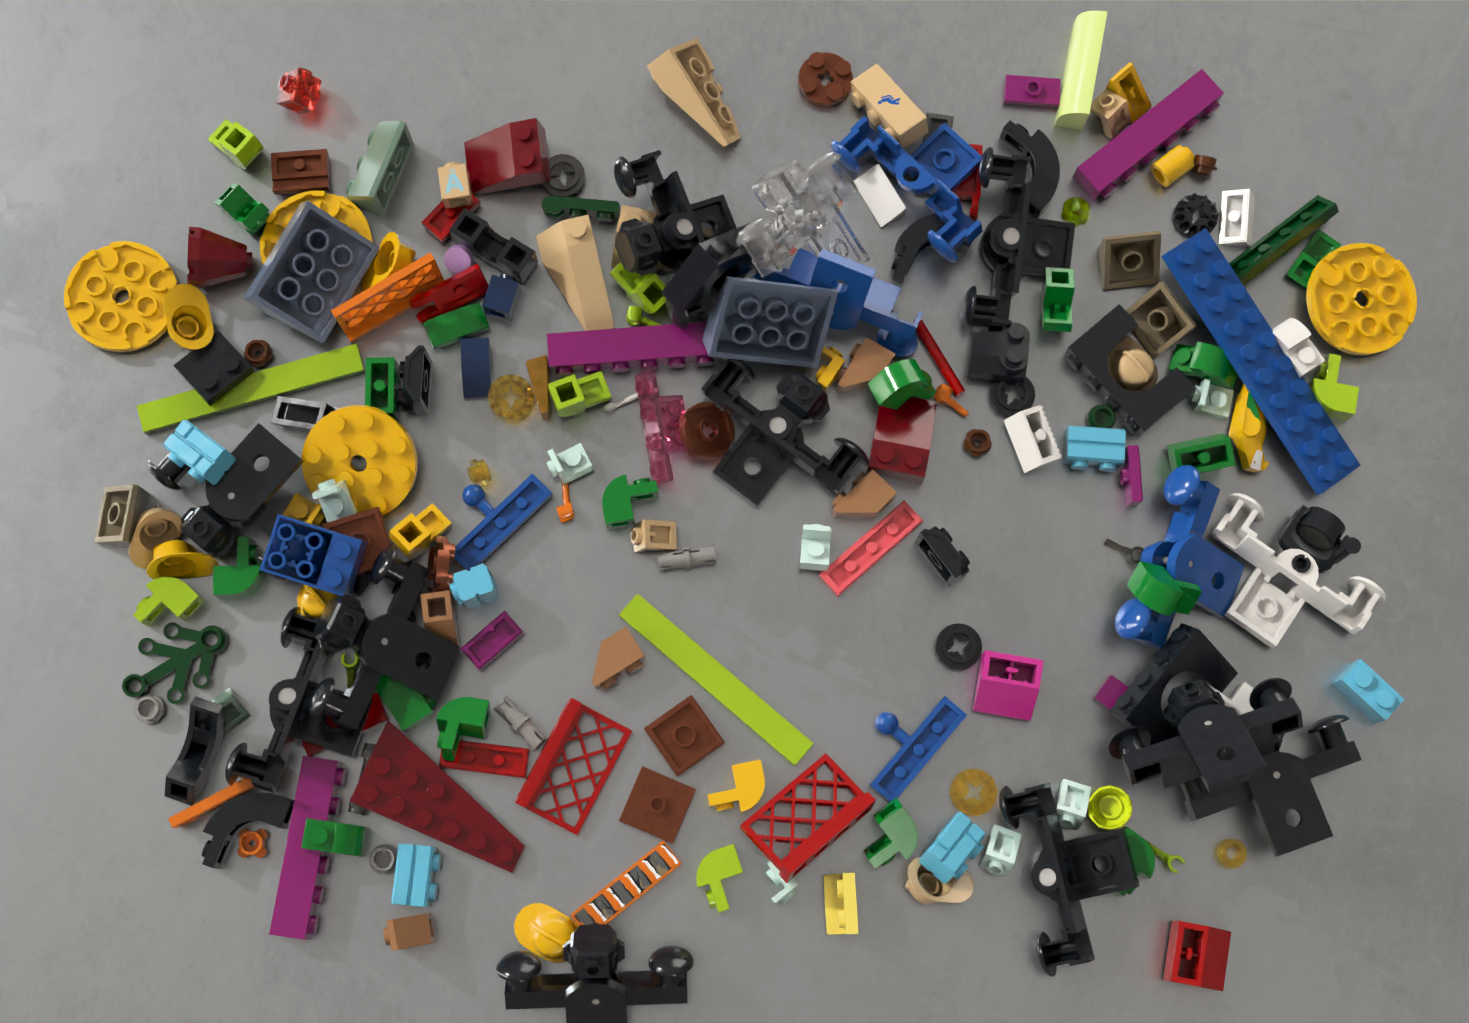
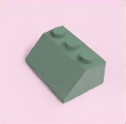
(380, 167)

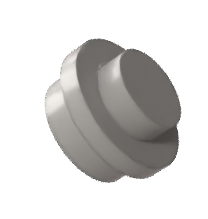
(149, 709)
(383, 859)

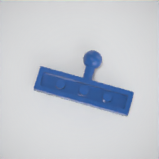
(499, 522)
(916, 748)

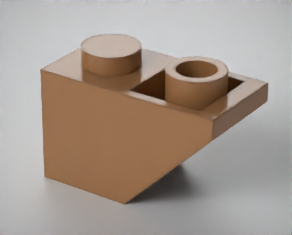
(867, 362)
(866, 499)
(440, 615)
(616, 656)
(409, 932)

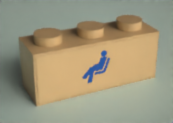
(888, 106)

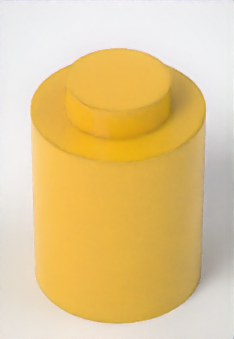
(1172, 165)

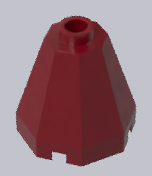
(215, 258)

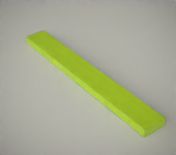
(254, 389)
(716, 679)

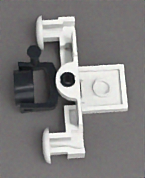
(1268, 610)

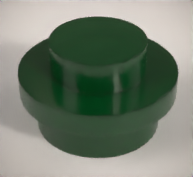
(1101, 417)

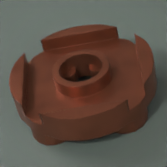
(825, 64)
(692, 434)
(439, 564)

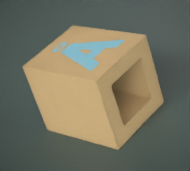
(455, 185)

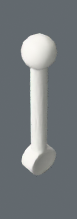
(612, 406)

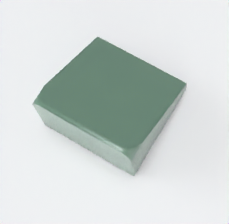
(232, 708)

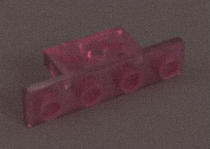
(660, 425)

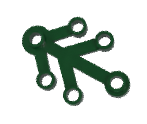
(179, 659)

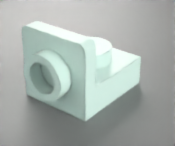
(1212, 399)
(569, 463)
(334, 500)
(815, 547)
(1072, 804)
(1001, 851)
(788, 890)

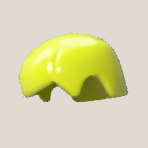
(1110, 808)

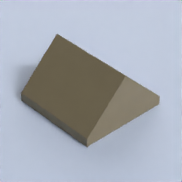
(1130, 260)
(1160, 320)
(119, 514)

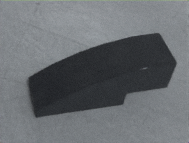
(299, 413)

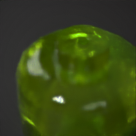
(1076, 211)

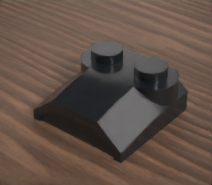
(999, 353)
(416, 381)
(942, 554)

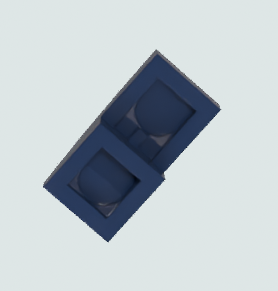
(476, 367)

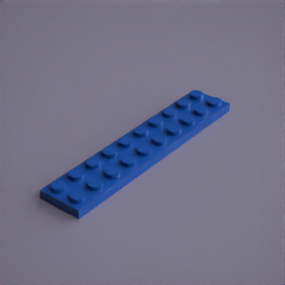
(1260, 361)

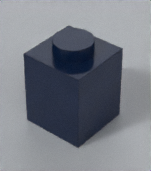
(502, 297)

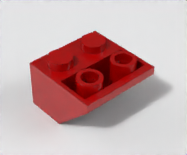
(1197, 955)

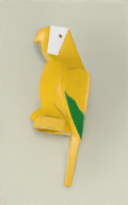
(1248, 432)

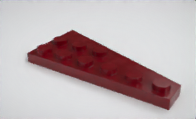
(418, 794)

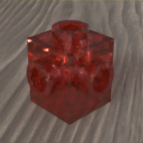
(299, 91)

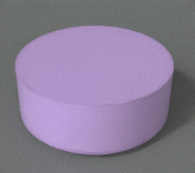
(458, 258)

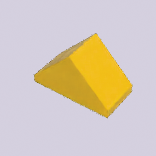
(1129, 86)

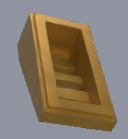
(540, 378)

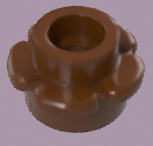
(1204, 165)
(251, 349)
(983, 437)

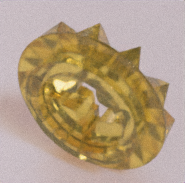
(519, 387)
(959, 790)

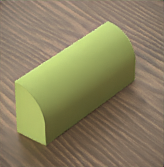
(1081, 69)

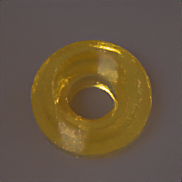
(479, 472)
(1240, 857)

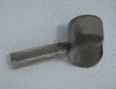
(1128, 552)

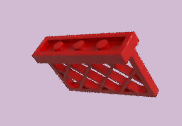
(550, 753)
(825, 835)

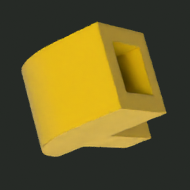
(416, 533)
(749, 788)

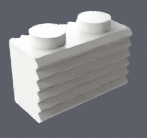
(1032, 438)

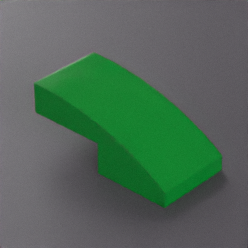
(1313, 252)
(456, 324)

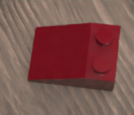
(508, 157)
(903, 440)

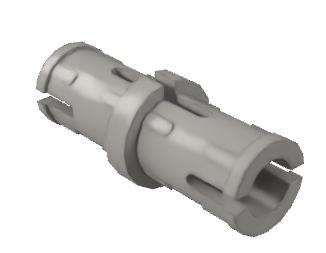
(686, 558)
(520, 723)

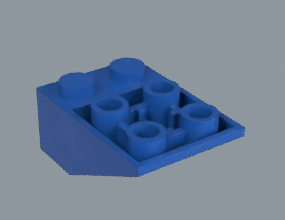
(313, 555)

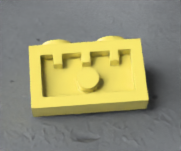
(840, 903)

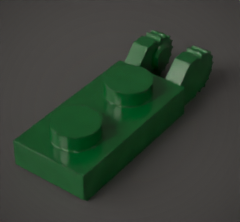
(577, 207)

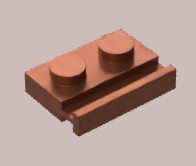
(300, 171)

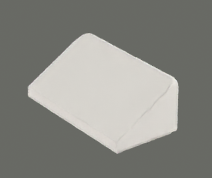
(880, 196)
(1237, 218)

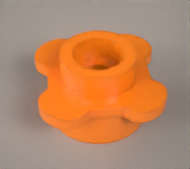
(246, 837)

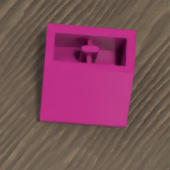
(1007, 685)

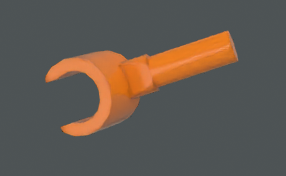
(943, 397)
(565, 511)

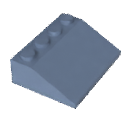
(311, 271)
(769, 322)

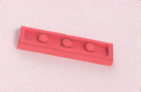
(871, 548)

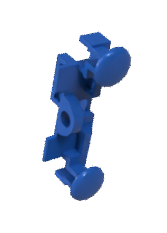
(942, 166)

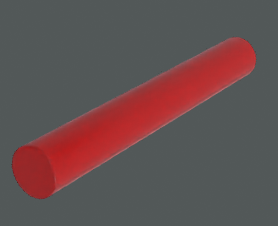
(939, 359)

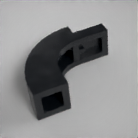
(1043, 164)
(914, 241)
(198, 753)
(239, 812)

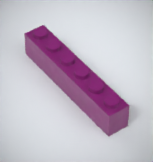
(1148, 135)
(627, 349)
(303, 868)

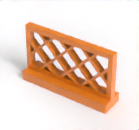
(386, 299)

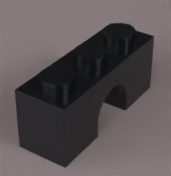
(504, 254)

